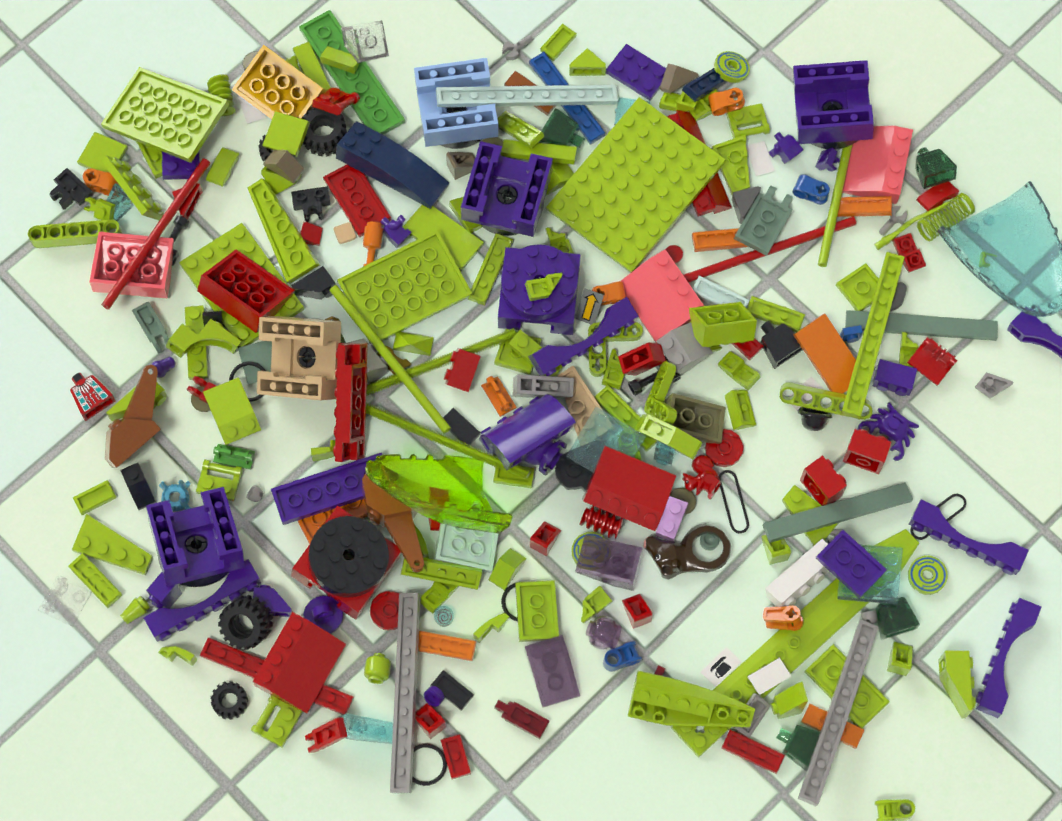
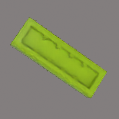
(95, 580)

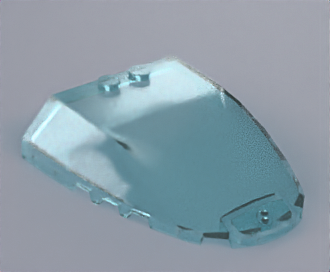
(1019, 248)

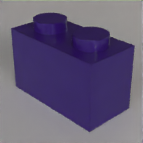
(894, 377)
(161, 595)

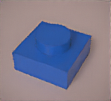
(851, 334)

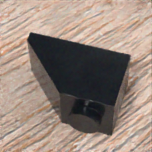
(315, 285)
(138, 486)

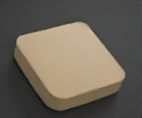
(344, 233)

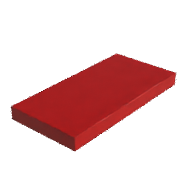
(356, 197)

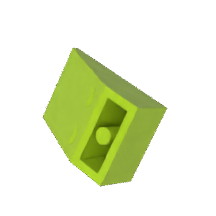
(957, 680)

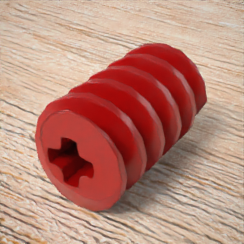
(601, 521)

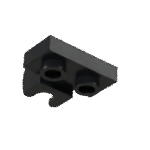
(69, 188)
(311, 201)

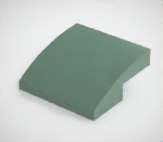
(259, 353)

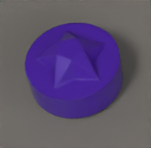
(433, 696)

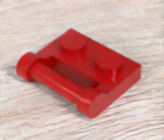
(335, 101)

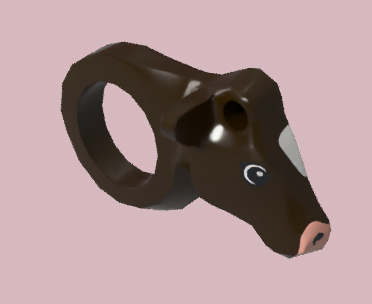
(678, 558)

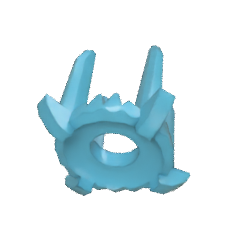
(181, 488)

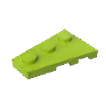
(799, 501)

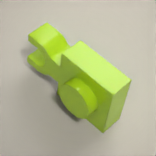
(102, 209)

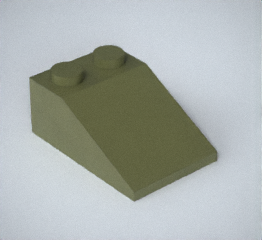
(698, 418)

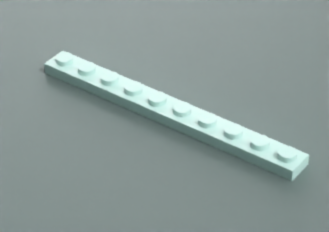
(526, 95)

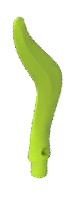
(887, 239)

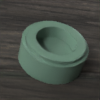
(709, 541)

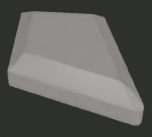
(992, 385)

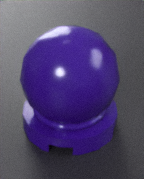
(546, 455)

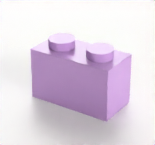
(671, 519)

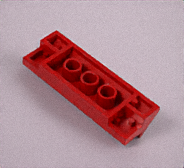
(713, 196)
(350, 401)

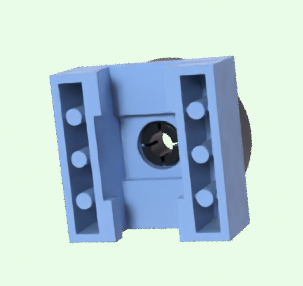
(441, 124)

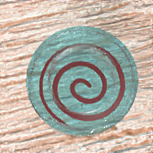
(443, 616)

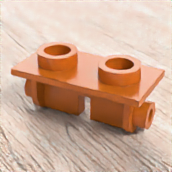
(498, 395)

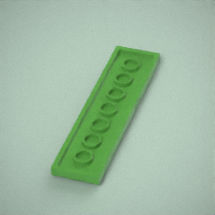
(375, 106)

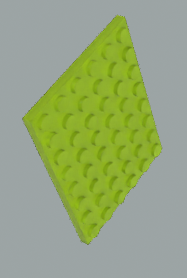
(635, 185)

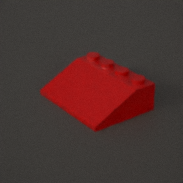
(244, 289)
(629, 488)
(299, 663)

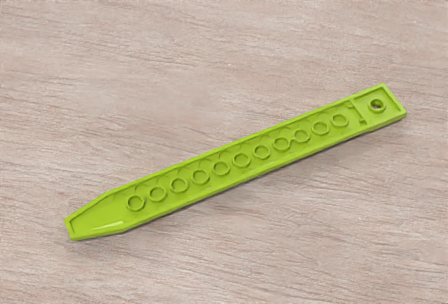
(821, 621)

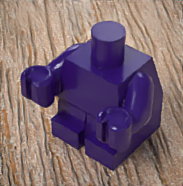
(786, 147)
(394, 231)

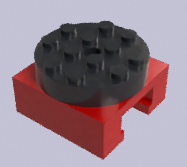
(345, 580)

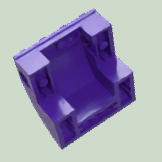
(527, 430)

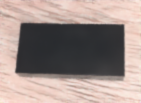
(461, 428)
(453, 690)

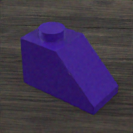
(272, 600)

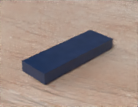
(703, 85)

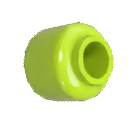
(377, 668)

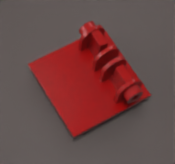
(932, 361)

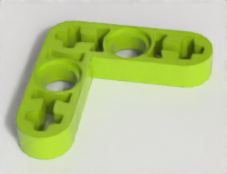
(602, 362)
(655, 402)

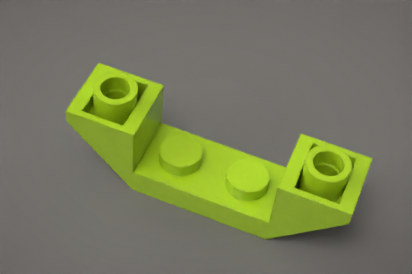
(668, 435)

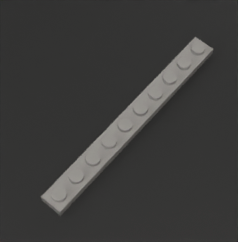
(405, 693)
(838, 713)

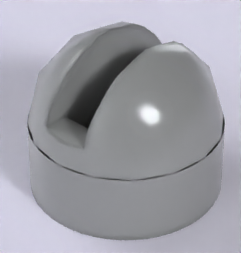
(255, 494)
(870, 616)

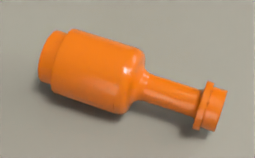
(372, 239)

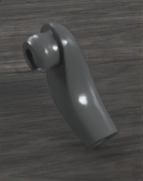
(899, 296)

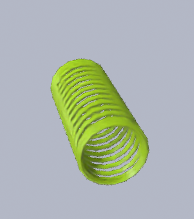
(926, 224)

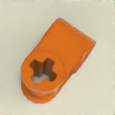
(724, 101)
(100, 182)
(612, 292)

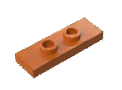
(865, 206)
(715, 240)
(446, 646)
(815, 717)

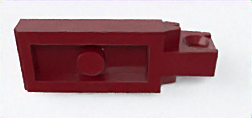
(522, 718)

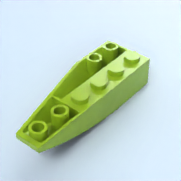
(684, 704)

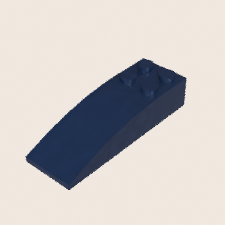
(390, 164)

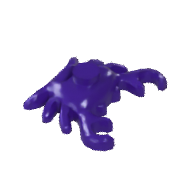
(893, 426)

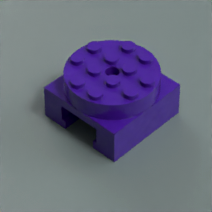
(531, 264)

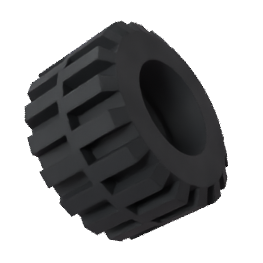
(328, 143)
(233, 629)

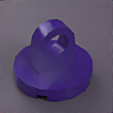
(324, 613)

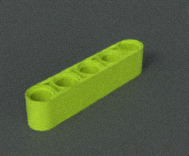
(67, 229)
(817, 395)

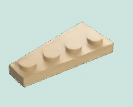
(582, 402)

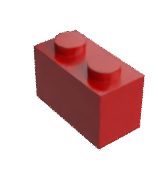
(641, 359)
(462, 369)

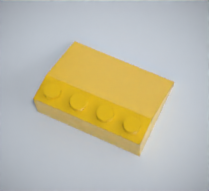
(277, 86)

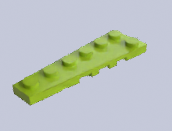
(286, 241)

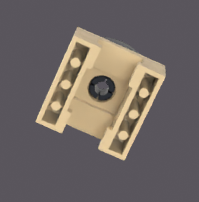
(292, 366)

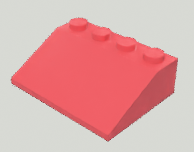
(879, 163)
(116, 252)
(660, 295)

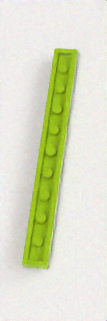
(872, 336)

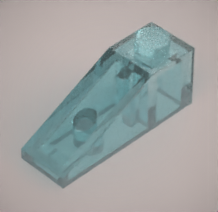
(367, 729)

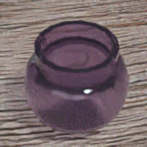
(603, 633)

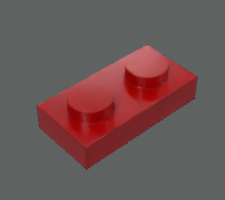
(455, 757)

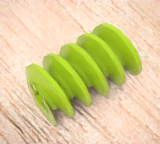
(219, 86)

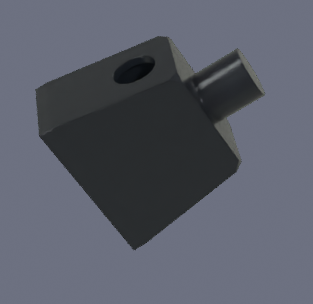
(779, 343)

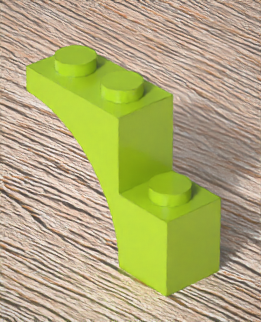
(212, 334)

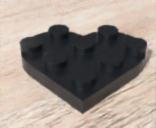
(571, 474)

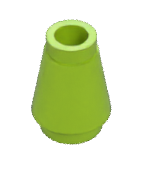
(136, 609)

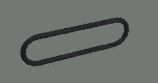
(741, 499)
(948, 519)

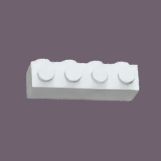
(798, 578)

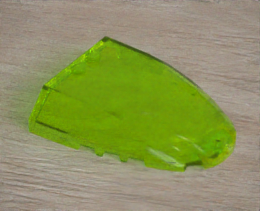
(439, 489)

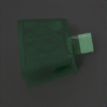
(895, 618)

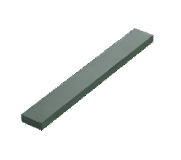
(930, 325)
(837, 512)

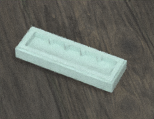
(716, 294)

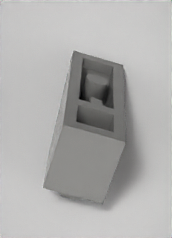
(533, 386)

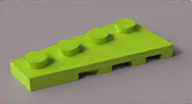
(107, 546)

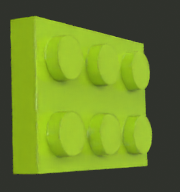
(536, 610)

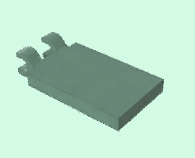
(764, 221)

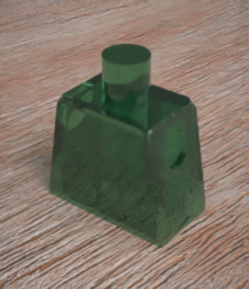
(561, 130)
(934, 167)
(799, 744)

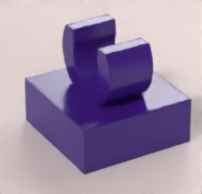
(827, 159)

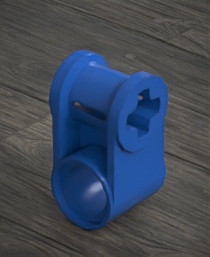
(810, 189)
(625, 655)

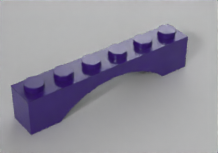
(615, 317)
(1032, 330)
(930, 520)
(167, 621)
(994, 693)

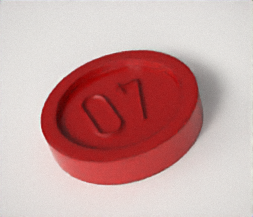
(675, 253)

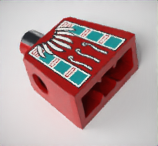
(90, 395)

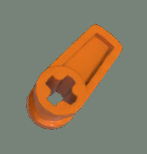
(783, 618)

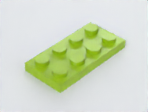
(133, 188)

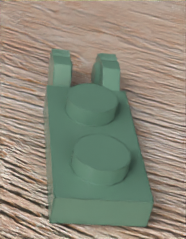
(150, 324)

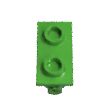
(233, 456)

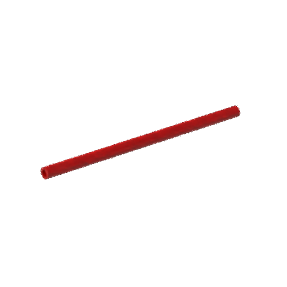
(155, 234)
(778, 246)

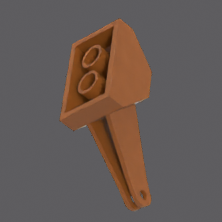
(137, 425)
(397, 519)

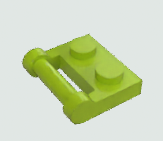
(745, 117)
(208, 482)
(282, 724)

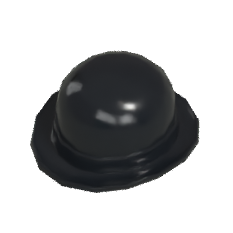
(813, 419)

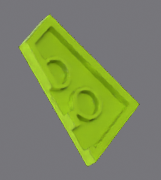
(736, 167)

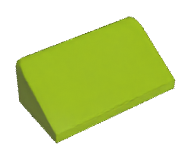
(339, 60)
(455, 206)
(740, 409)

